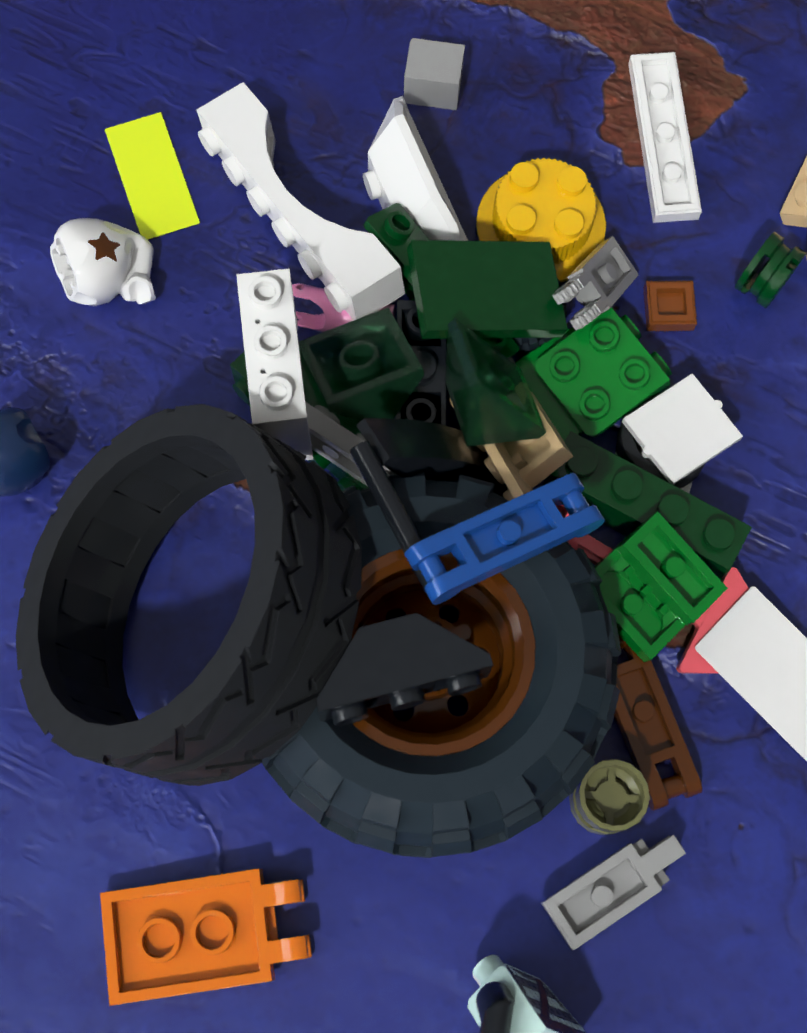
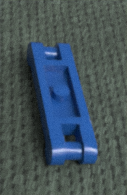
(503, 537)

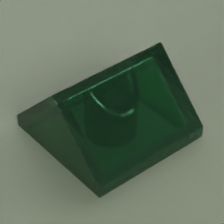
(363, 367)
(488, 391)

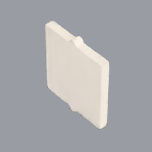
(682, 429)

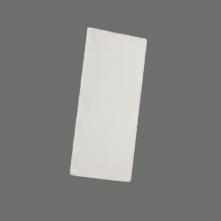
(764, 663)

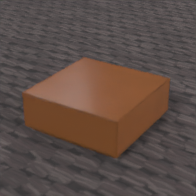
(669, 306)

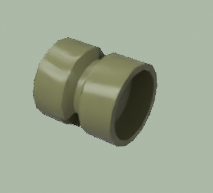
(610, 798)

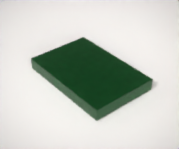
(487, 286)

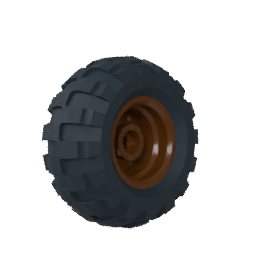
(527, 733)

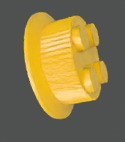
(544, 204)

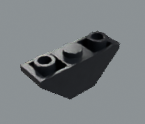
(428, 399)
(397, 666)

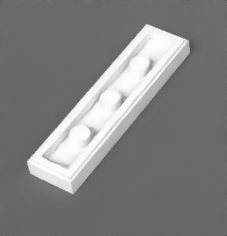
(664, 137)

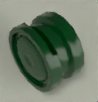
(774, 273)

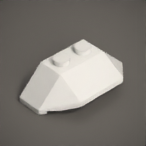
(405, 175)

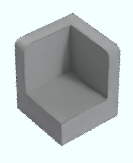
(433, 73)

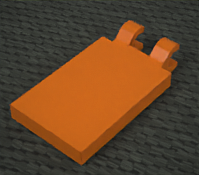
(196, 935)

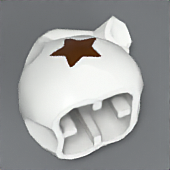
(101, 261)

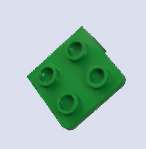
(602, 372)

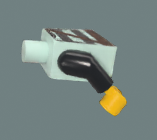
(516, 1002)

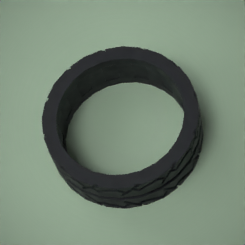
(285, 633)

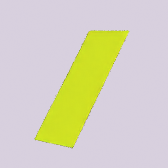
(152, 176)

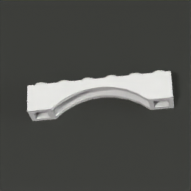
(349, 262)

